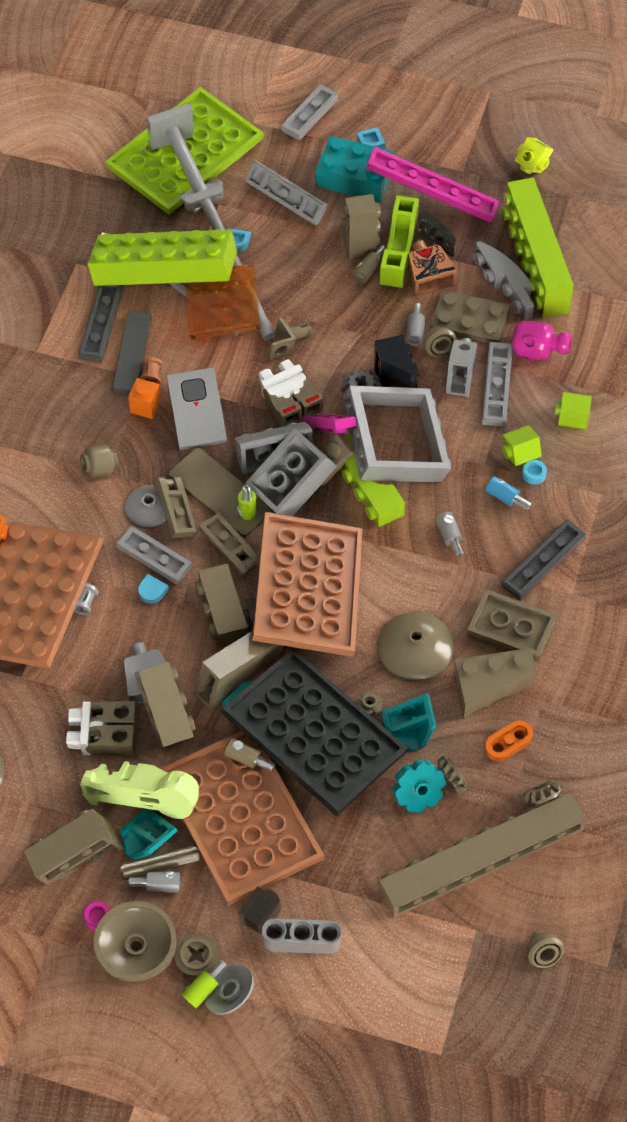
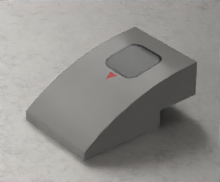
(196, 408)

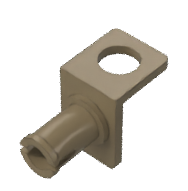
(287, 337)

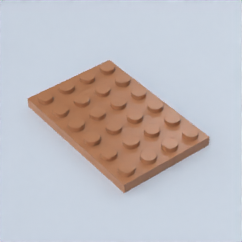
(308, 584)
(39, 589)
(245, 822)

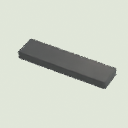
(101, 323)
(132, 351)
(543, 560)

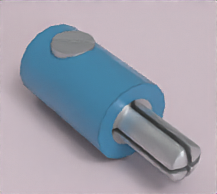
(506, 493)

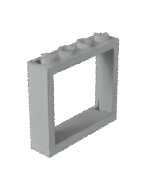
(410, 471)

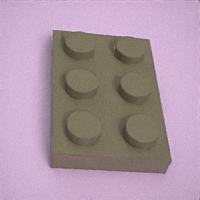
(471, 316)
(511, 623)

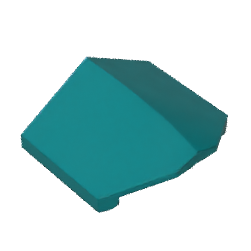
(411, 722)
(145, 834)

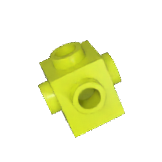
(533, 155)

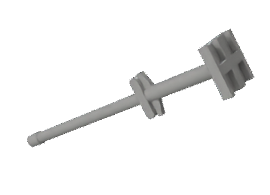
(173, 128)

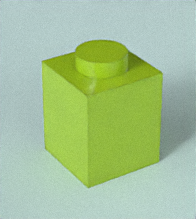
(573, 410)
(521, 445)

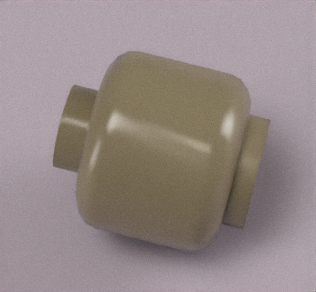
(98, 461)

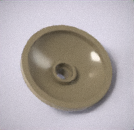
(412, 658)
(133, 925)

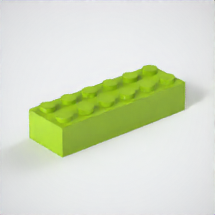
(537, 248)
(163, 257)

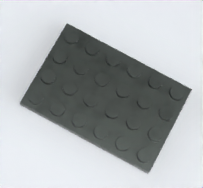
(314, 731)

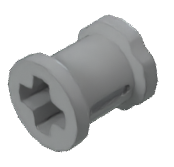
(84, 608)

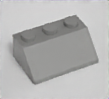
(257, 447)
(291, 474)

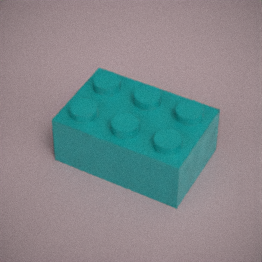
(345, 171)

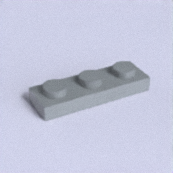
(309, 112)
(154, 555)

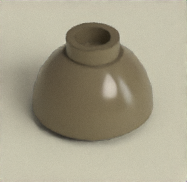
(439, 341)
(544, 949)

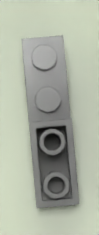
(505, 274)

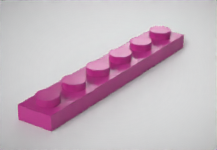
(432, 184)

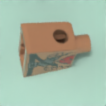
(430, 268)

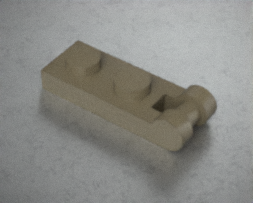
(176, 506)
(229, 543)

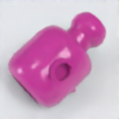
(537, 341)

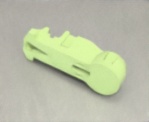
(142, 787)

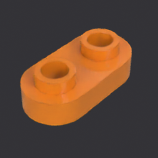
(507, 741)

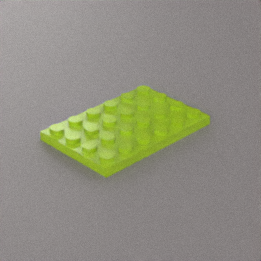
(216, 143)

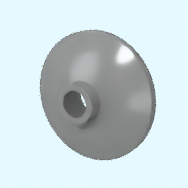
(145, 514)
(233, 990)

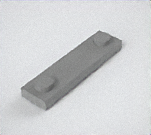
(286, 192)
(497, 384)

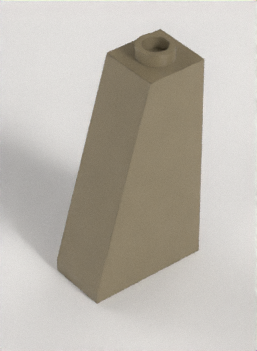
(232, 667)

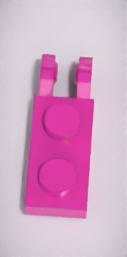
(330, 422)

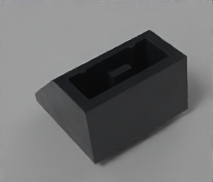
(394, 363)

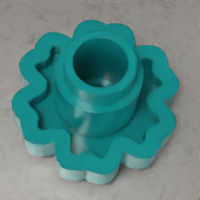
(419, 785)

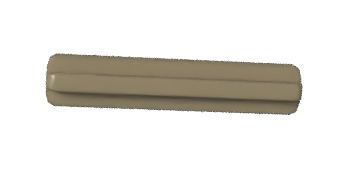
(160, 861)

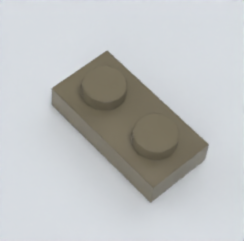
(338, 451)

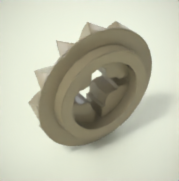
(453, 774)
(542, 792)
(196, 943)

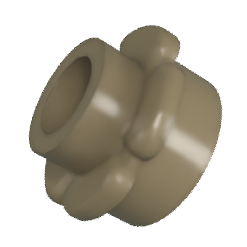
(376, 701)

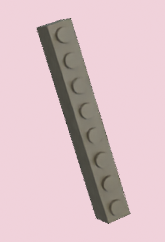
(481, 854)

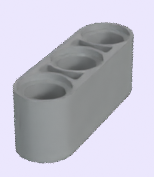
(291, 927)

